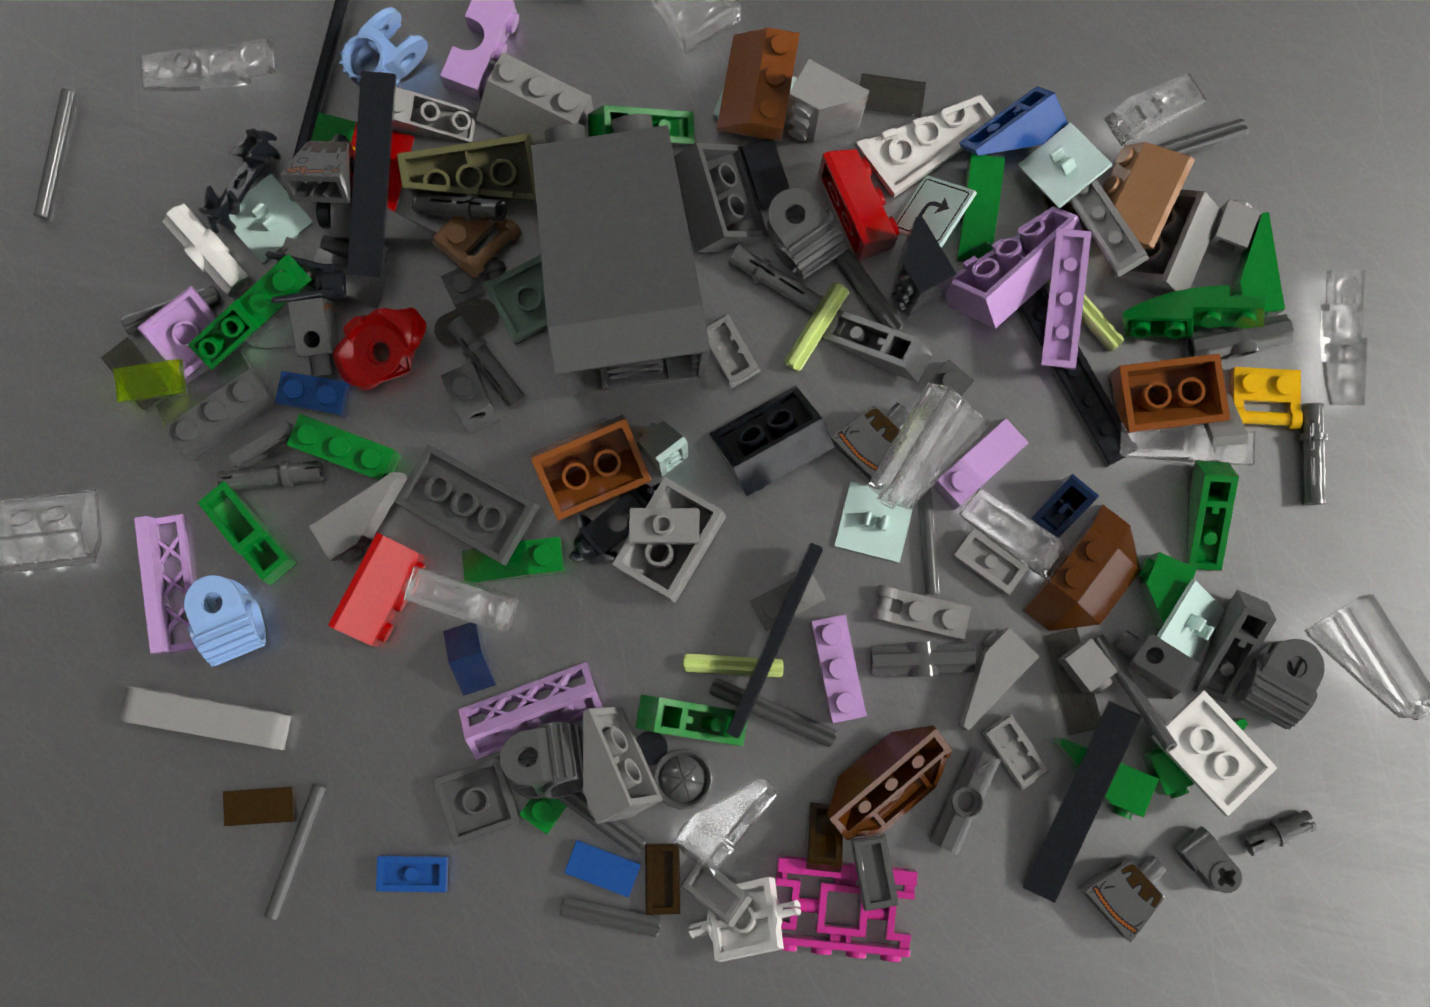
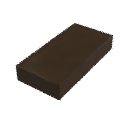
(259, 806)
(823, 841)
(662, 878)

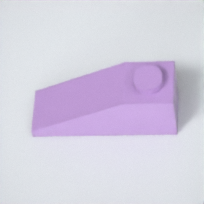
(980, 464)

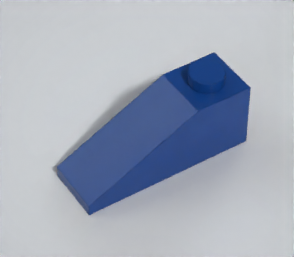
(1021, 125)

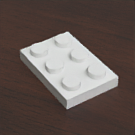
(1216, 753)

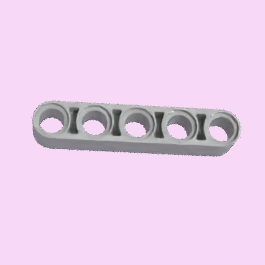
(205, 717)

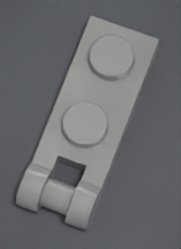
(922, 612)

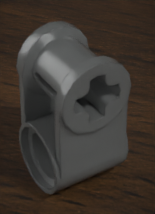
(1205, 857)

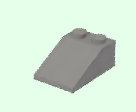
(614, 767)

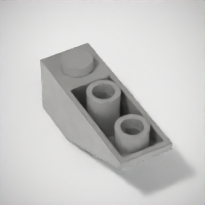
(432, 117)

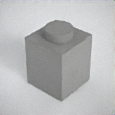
(1234, 227)
(1088, 667)

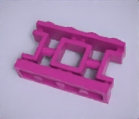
(840, 935)

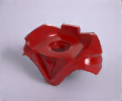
(397, 328)

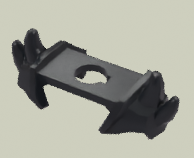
(255, 153)
(596, 538)

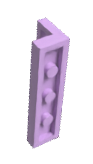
(1066, 298)
(154, 580)
(561, 705)

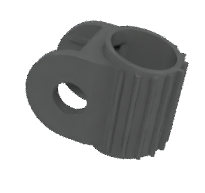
(811, 242)
(1275, 692)
(558, 759)

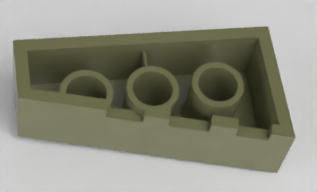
(479, 168)

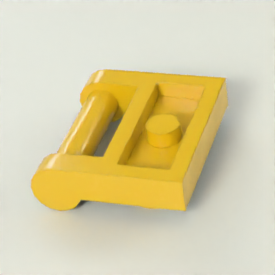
(1267, 387)

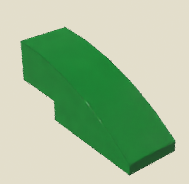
(980, 218)
(247, 533)

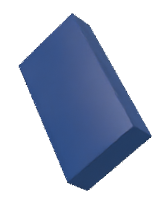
(602, 868)

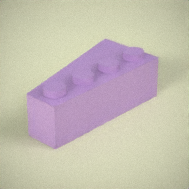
(1011, 272)

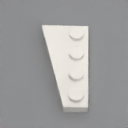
(914, 150)

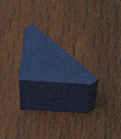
(1064, 505)
(468, 658)

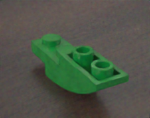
(1179, 311)
(249, 312)

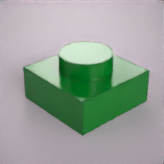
(543, 813)

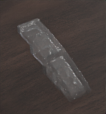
(1184, 445)

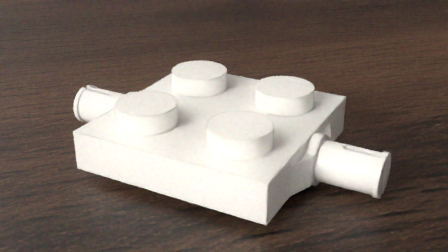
(757, 928)

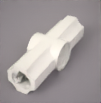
(206, 250)

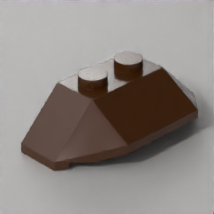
(1089, 577)
(888, 781)

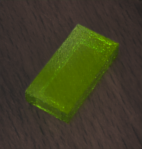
(149, 380)

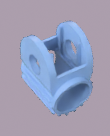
(374, 41)
(226, 632)

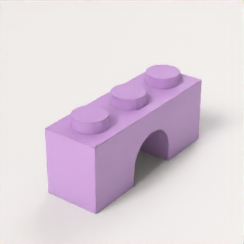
(469, 69)
(838, 669)

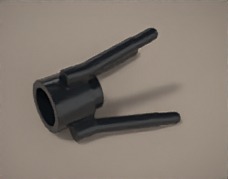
(328, 285)

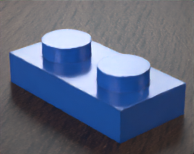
(312, 393)
(412, 873)

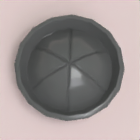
(683, 778)

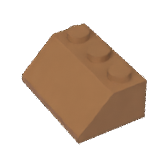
(1146, 187)

